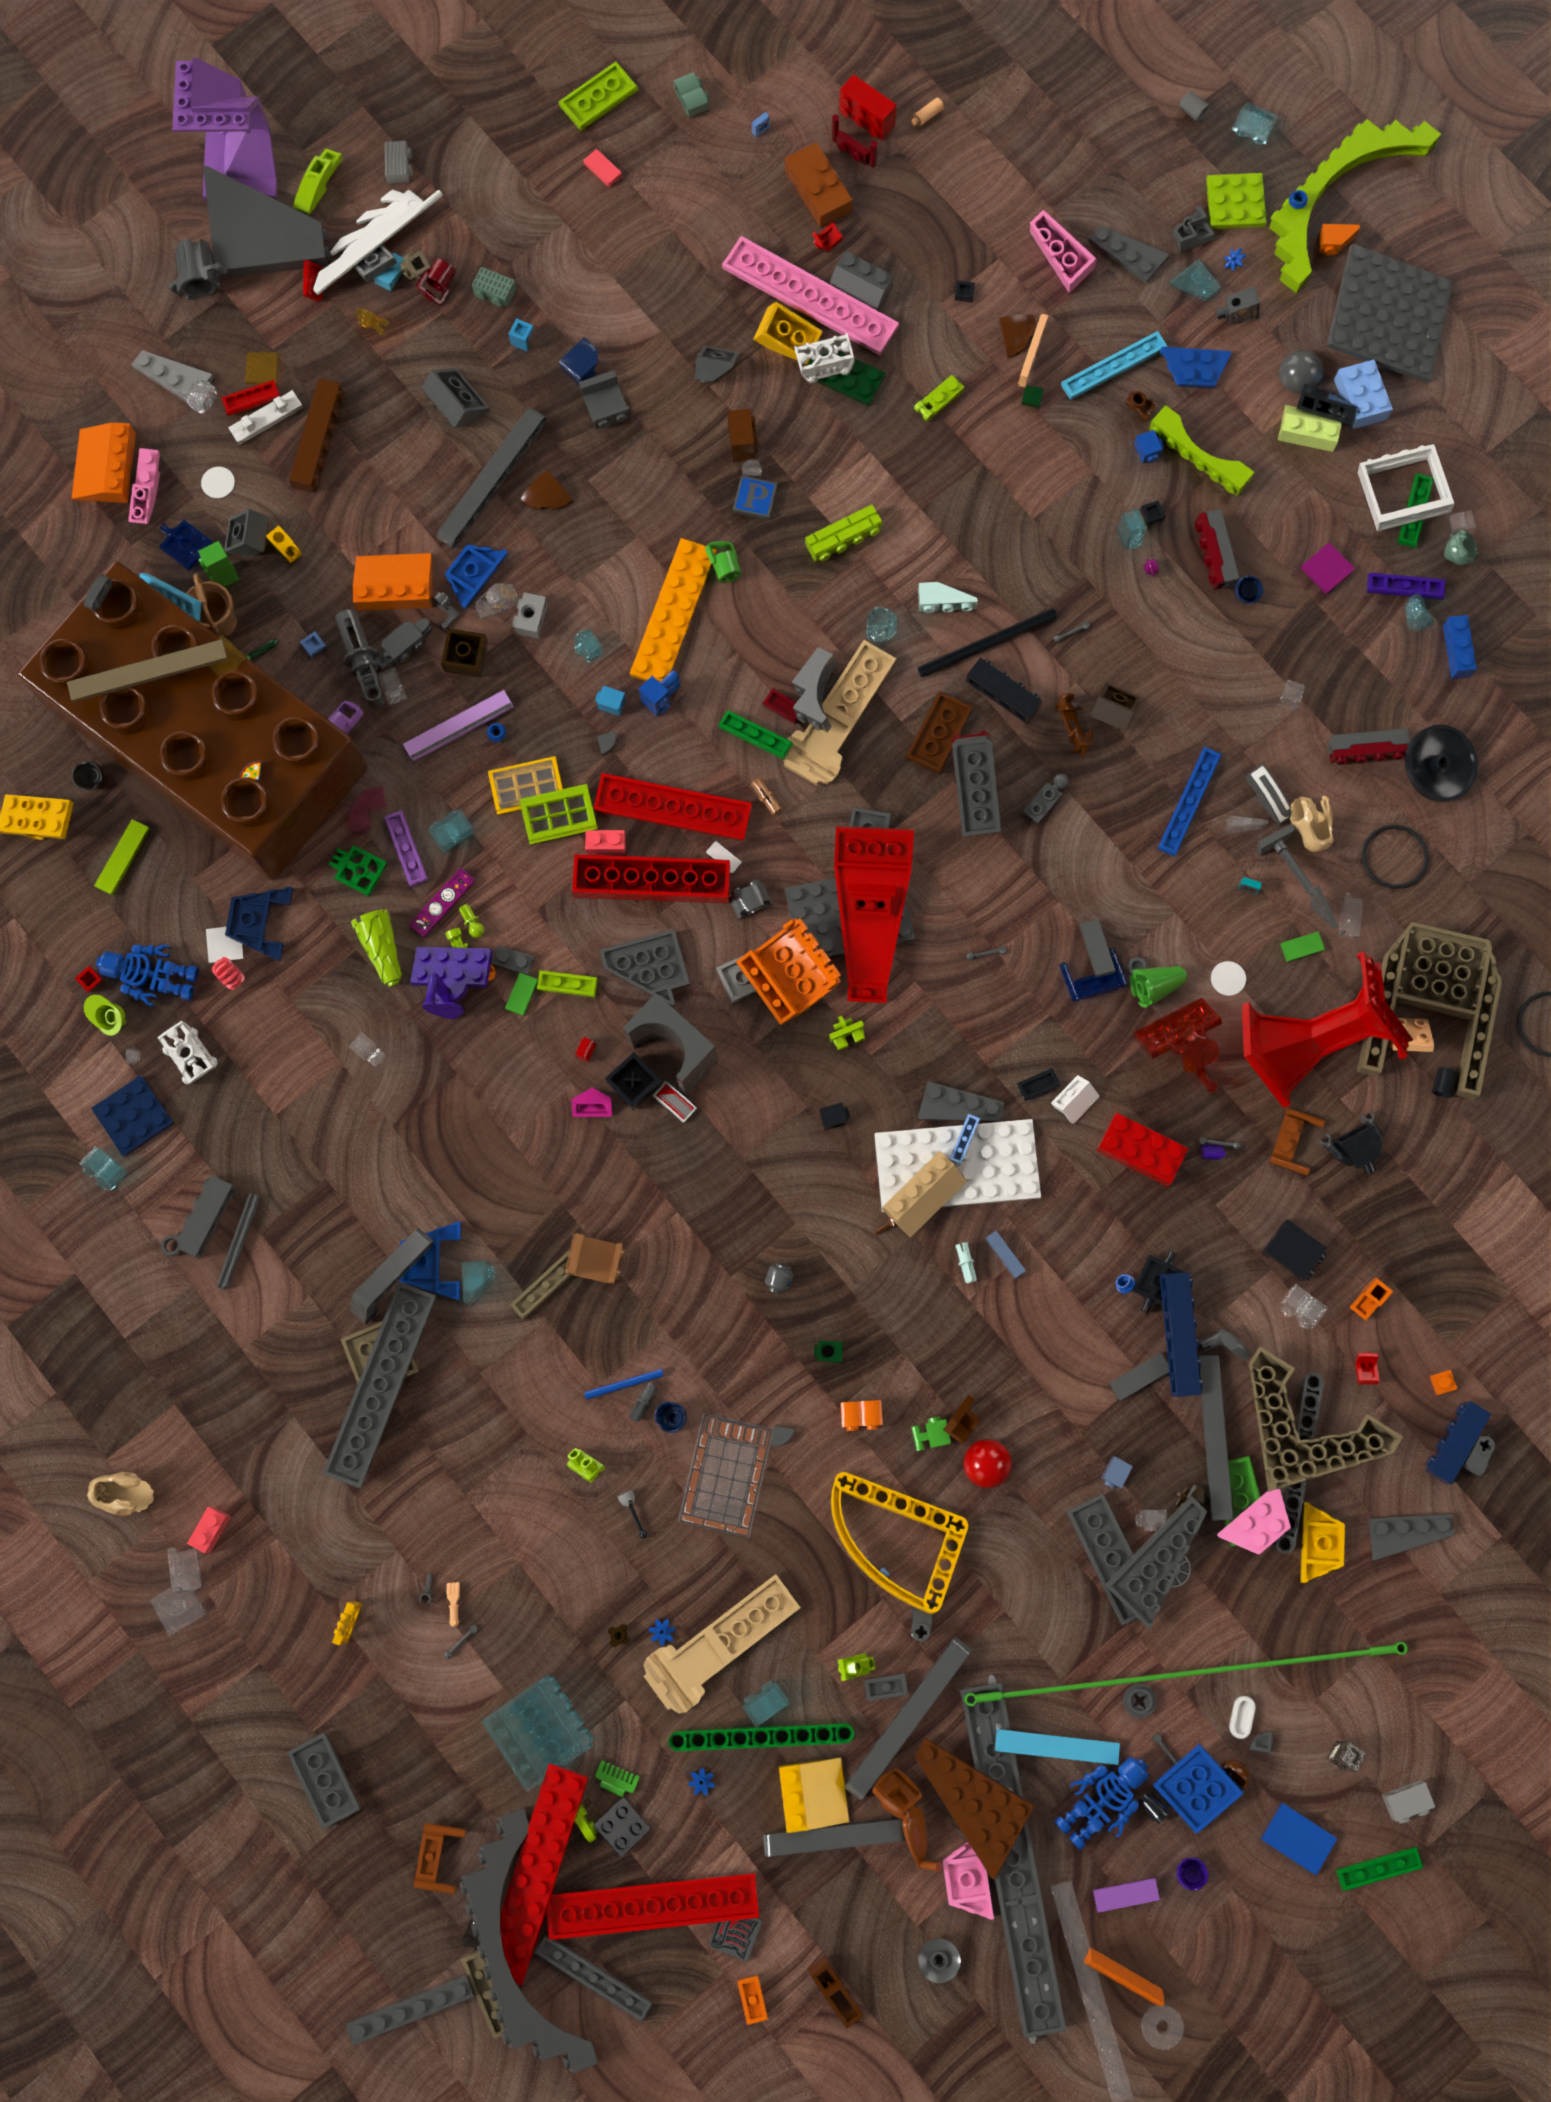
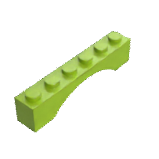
(1230, 474)

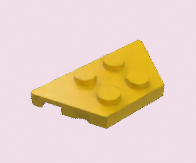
(1321, 1543)

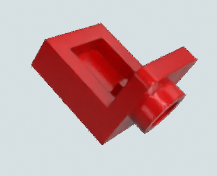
(828, 238)
(1367, 1368)

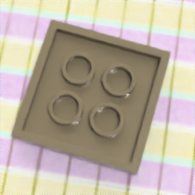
(359, 1346)

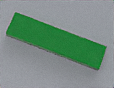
(1418, 495)
(755, 735)
(1379, 1868)

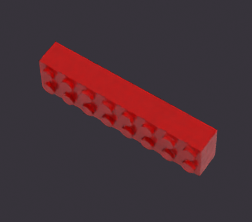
(651, 878)

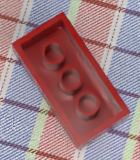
(1142, 1149)

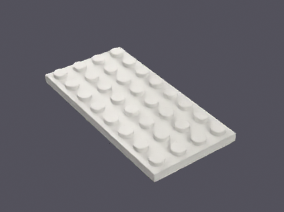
(996, 1165)

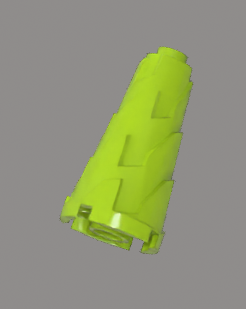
(378, 941)

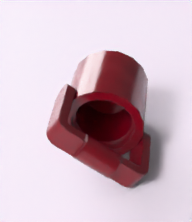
(438, 278)

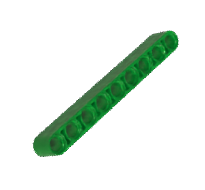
(751, 1741)

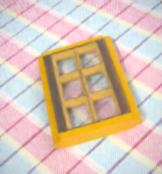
(523, 781)

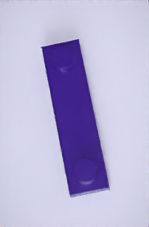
(1405, 586)

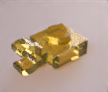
(369, 319)

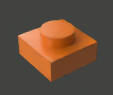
(1443, 1382)

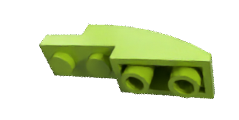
(315, 179)

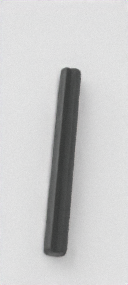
(238, 1241)

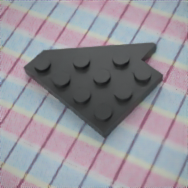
(649, 964)

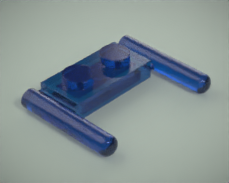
(1092, 986)

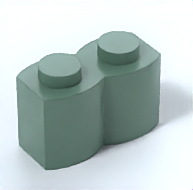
(691, 94)

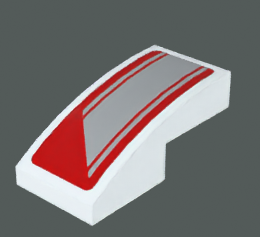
(674, 1101)

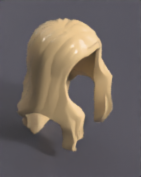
(1313, 825)
(120, 1493)

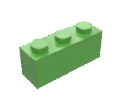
(217, 565)

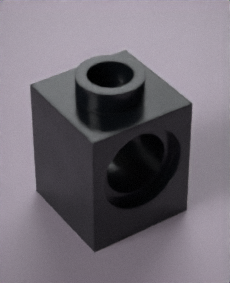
(834, 1116)

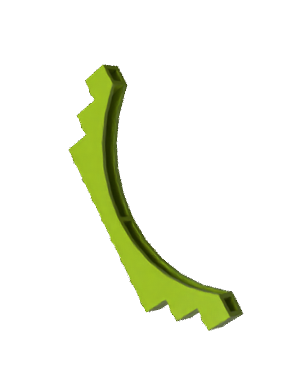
(1362, 146)

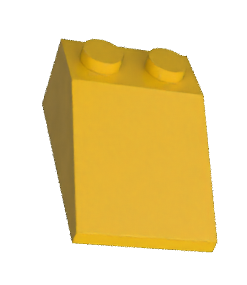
(783, 330)

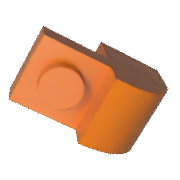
(1371, 1297)

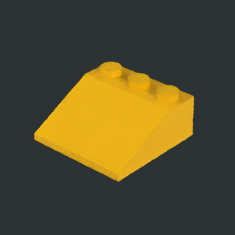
(813, 1794)

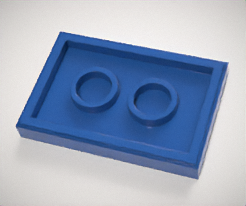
(1298, 1838)

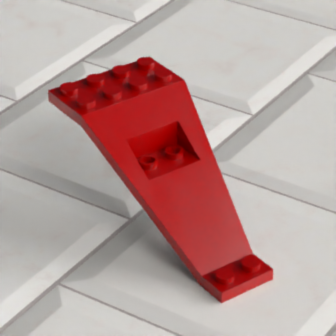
(871, 868)

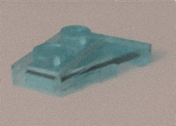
(1196, 281)

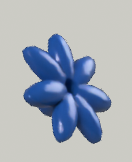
(1234, 259)
(658, 1635)
(701, 1777)

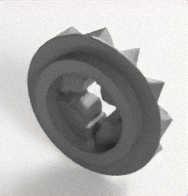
(1137, 1710)

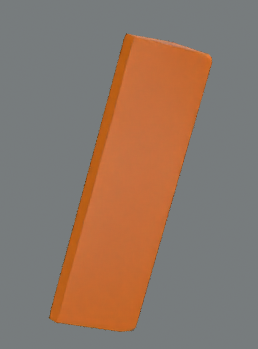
(1124, 1977)

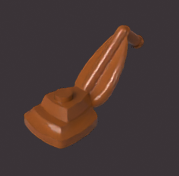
(900, 1799)

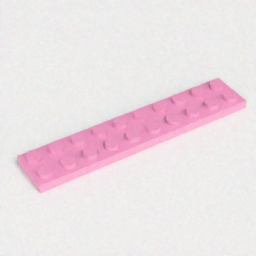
(810, 295)

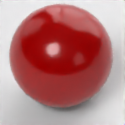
(987, 1463)

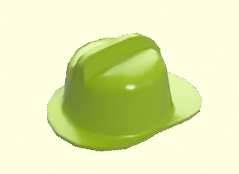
(104, 1014)

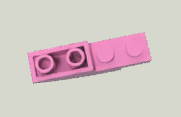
(145, 487)

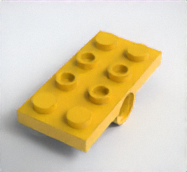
(35, 816)

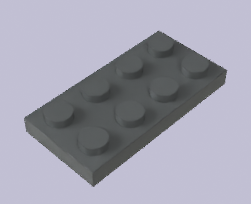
(324, 1780)

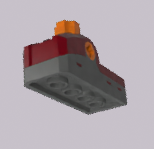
(976, 783)

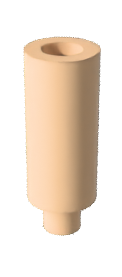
(927, 112)

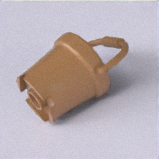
(216, 606)

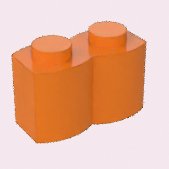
(861, 1414)

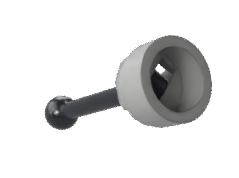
(627, 1499)

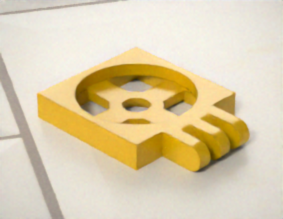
(346, 1623)

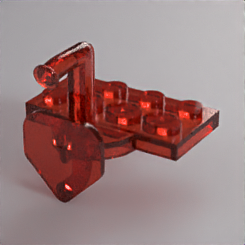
(1185, 1035)

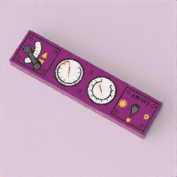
(442, 902)

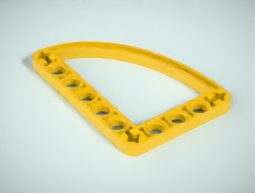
(928, 1519)

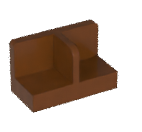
(962, 1421)

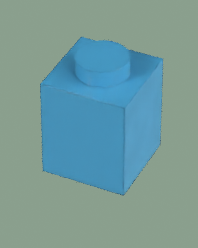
(610, 700)

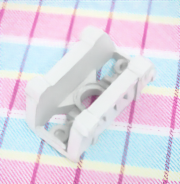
(825, 365)
(196, 1047)

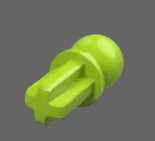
(476, 929)

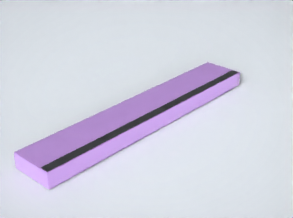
(458, 725)

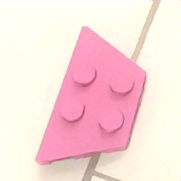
(1259, 1524)
(967, 1882)

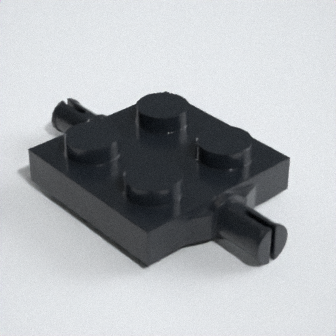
(1148, 1281)

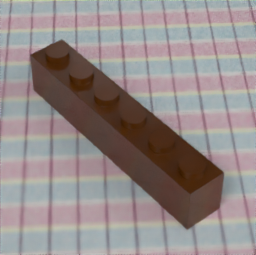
(316, 435)

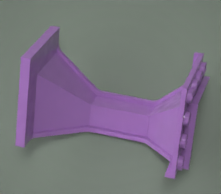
(234, 124)

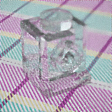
(1151, 1519)

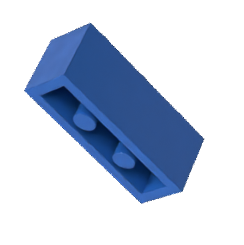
(1459, 647)

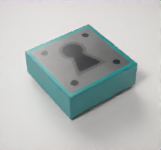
(1249, 885)

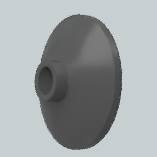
(942, 1971)

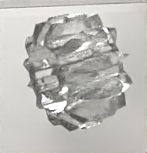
(201, 396)

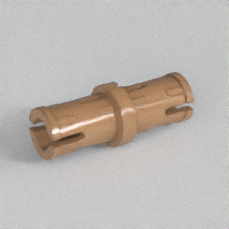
(759, 786)

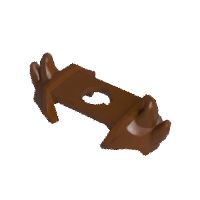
(1067, 708)

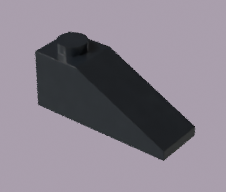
(1326, 405)

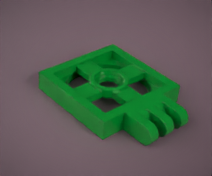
(344, 862)

